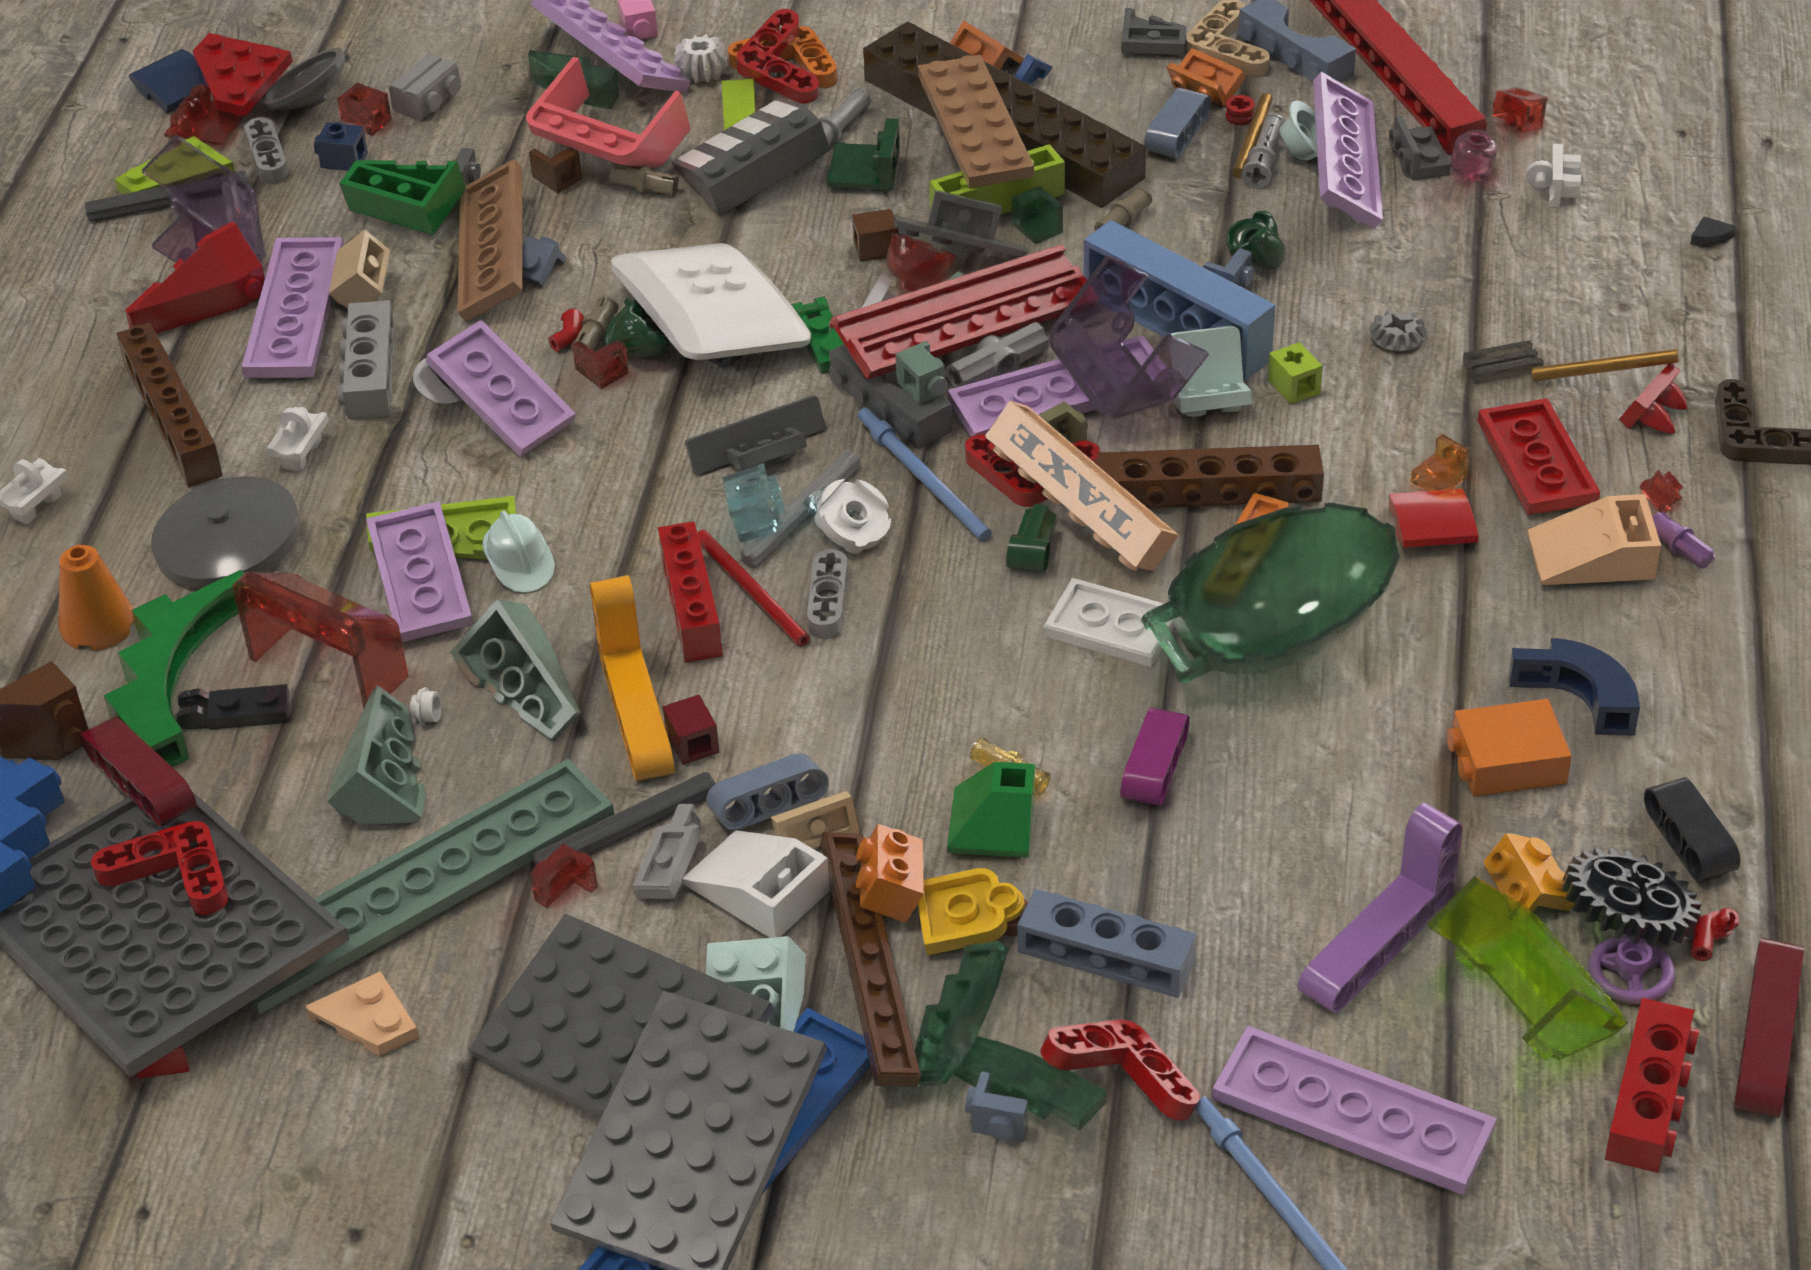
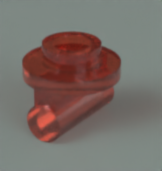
(1662, 490)

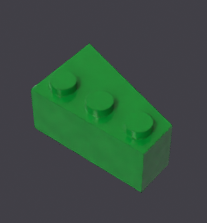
(403, 194)

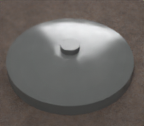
(225, 529)

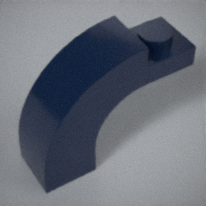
(1585, 673)

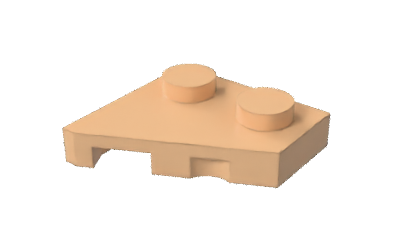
(367, 1014)

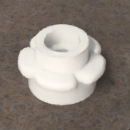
(426, 706)

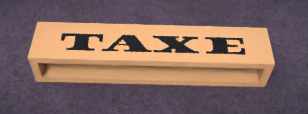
(1081, 486)

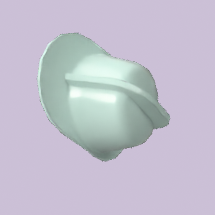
(1300, 131)
(518, 553)

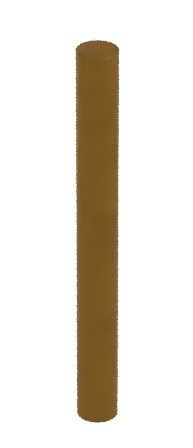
(1253, 133)
(1605, 364)

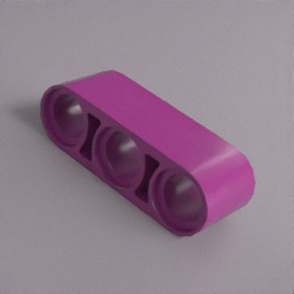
(1155, 756)

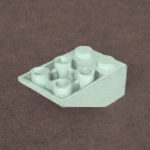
(764, 968)

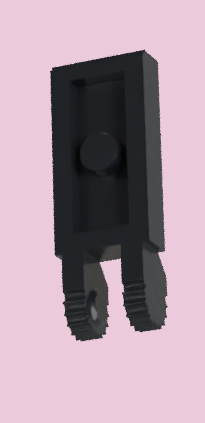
(233, 707)

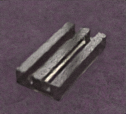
(1501, 361)

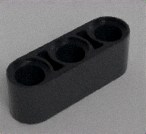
(1692, 829)

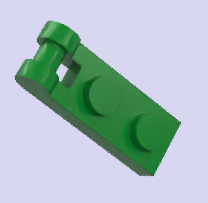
(822, 336)

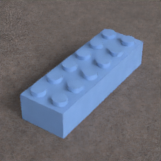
(1185, 295)

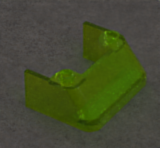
(1530, 968)

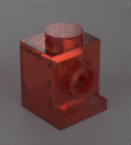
(365, 107)
(1520, 108)

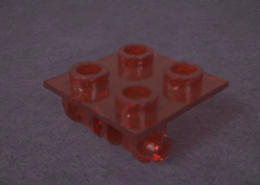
(200, 118)

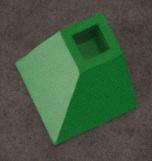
(994, 811)

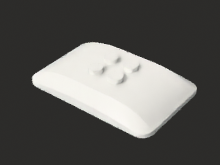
(711, 301)

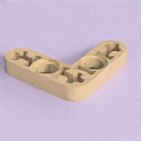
(1225, 16)

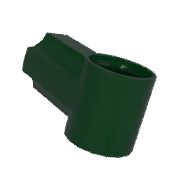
(1032, 545)

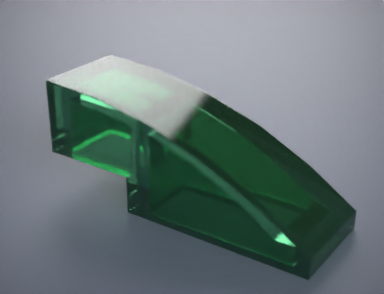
(600, 81)

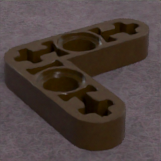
(1739, 438)

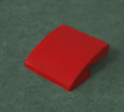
(1433, 518)

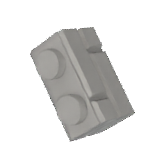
(425, 87)

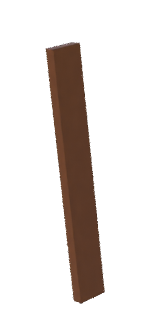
(870, 969)

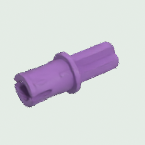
(1683, 541)

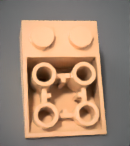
(1598, 543)

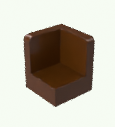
(557, 171)
(872, 233)

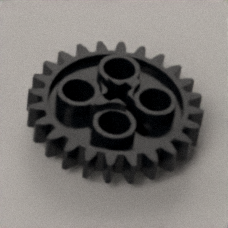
(1631, 896)

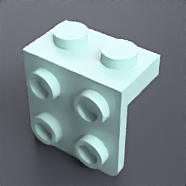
(1219, 378)

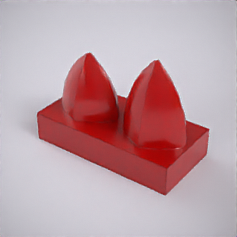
(1648, 405)

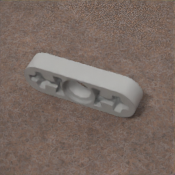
(261, 158)
(833, 604)

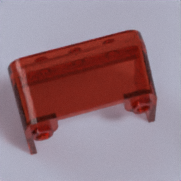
(283, 601)

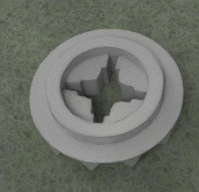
(1387, 335)

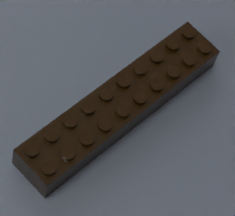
(1096, 157)

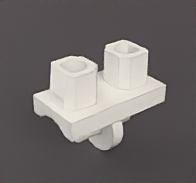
(1561, 176)
(297, 436)
(31, 485)

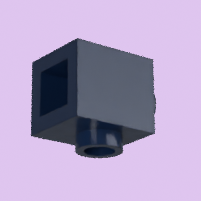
(340, 145)

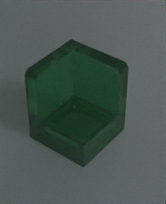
(1037, 215)

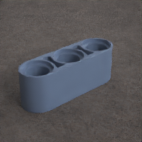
(1177, 123)
(749, 787)

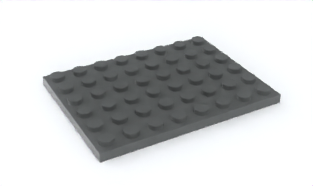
(136, 955)

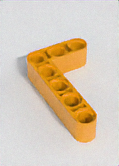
(629, 679)

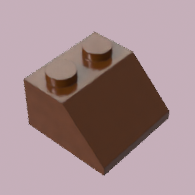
(40, 716)

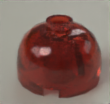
(917, 262)

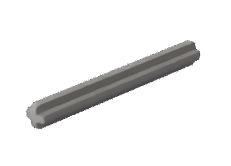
(796, 511)

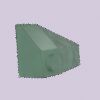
(517, 664)
(377, 769)

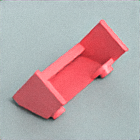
(556, 120)

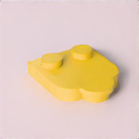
(966, 909)

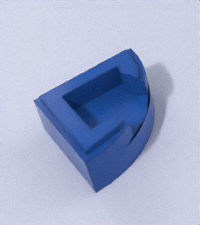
(1032, 69)

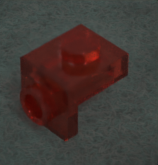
(560, 872)

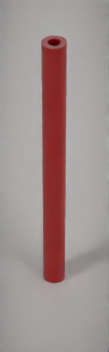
(753, 588)

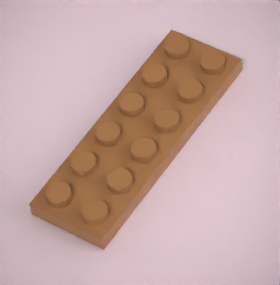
(975, 121)
(490, 241)

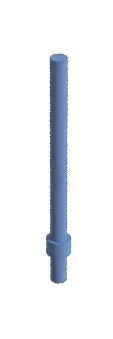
(886, 436)
(1228, 1138)

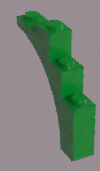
(153, 665)

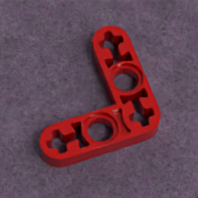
(759, 61)
(1010, 483)
(114, 867)
(1134, 1050)

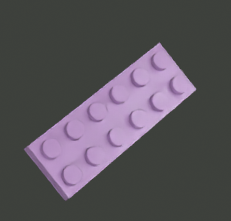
(613, 44)
(1347, 151)
(292, 309)
(1036, 387)
(1355, 1109)

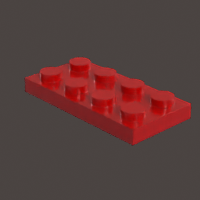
(1538, 456)

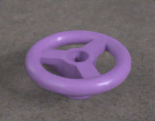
(1631, 963)

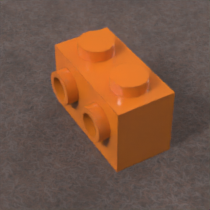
(890, 872)

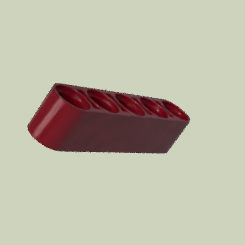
(138, 771)
(1769, 1028)

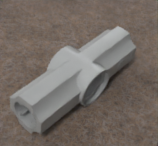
(998, 356)

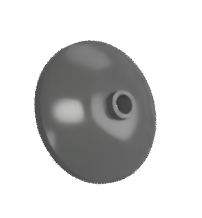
(306, 82)

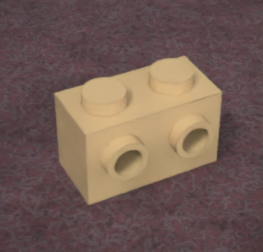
(359, 270)

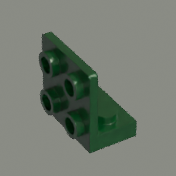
(867, 164)

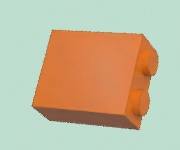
(1509, 747)

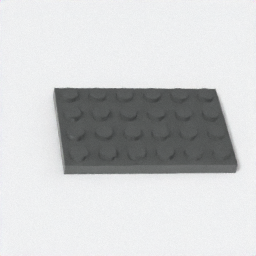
(584, 1010)
(689, 1136)

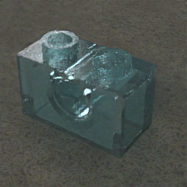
(754, 502)

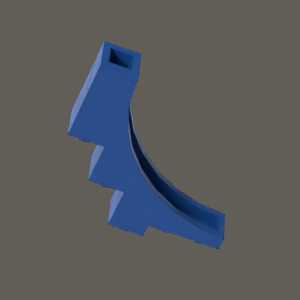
(26, 797)

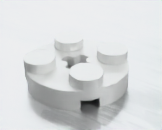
(844, 530)

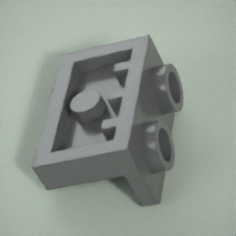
(1419, 150)

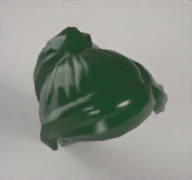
(1259, 237)
(634, 333)

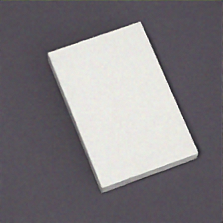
(1104, 622)

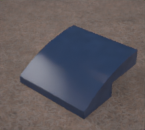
(168, 79)

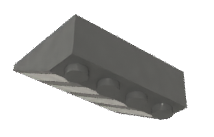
(753, 154)

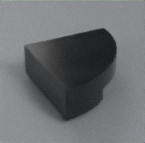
(1712, 231)

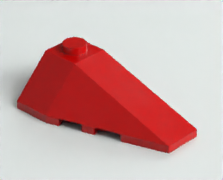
(210, 282)

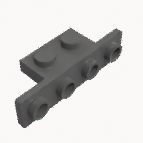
(962, 221)
(757, 438)

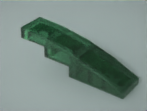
(954, 1023)
(1031, 1078)

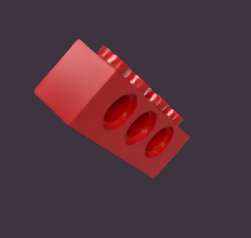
(690, 592)
(1650, 1086)

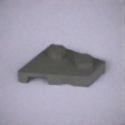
(1152, 36)

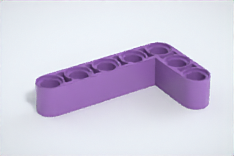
(1392, 918)

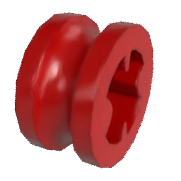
(1239, 110)

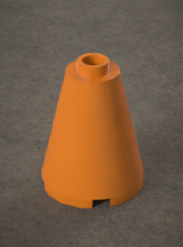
(91, 602)

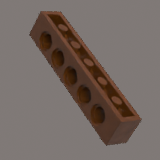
(169, 404)
(1217, 474)

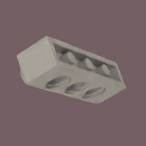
(367, 360)

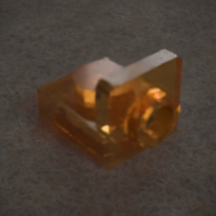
(1443, 468)

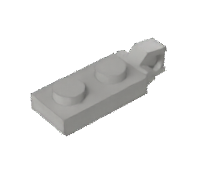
(668, 856)

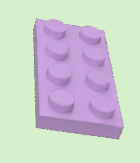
(500, 388)
(419, 571)

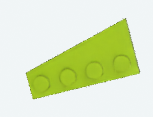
(467, 523)

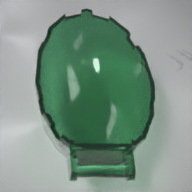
(1275, 590)

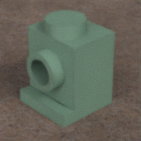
(921, 373)

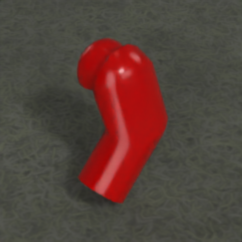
(571, 328)
(1710, 929)

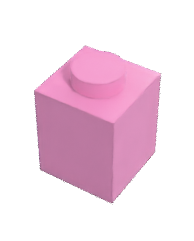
(638, 18)

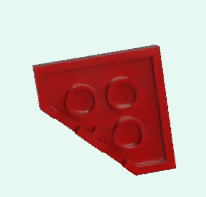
(239, 70)

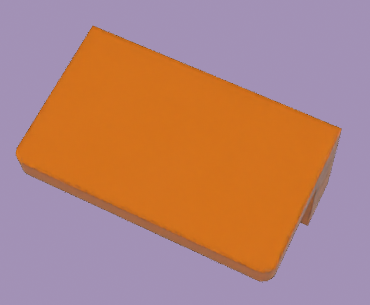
(979, 43)

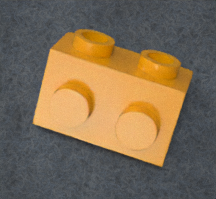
(1527, 872)

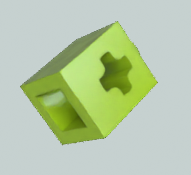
(1295, 364)

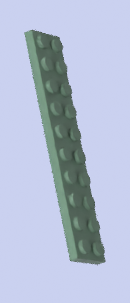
(449, 867)

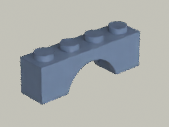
(1266, 27)

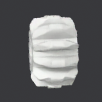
(701, 58)

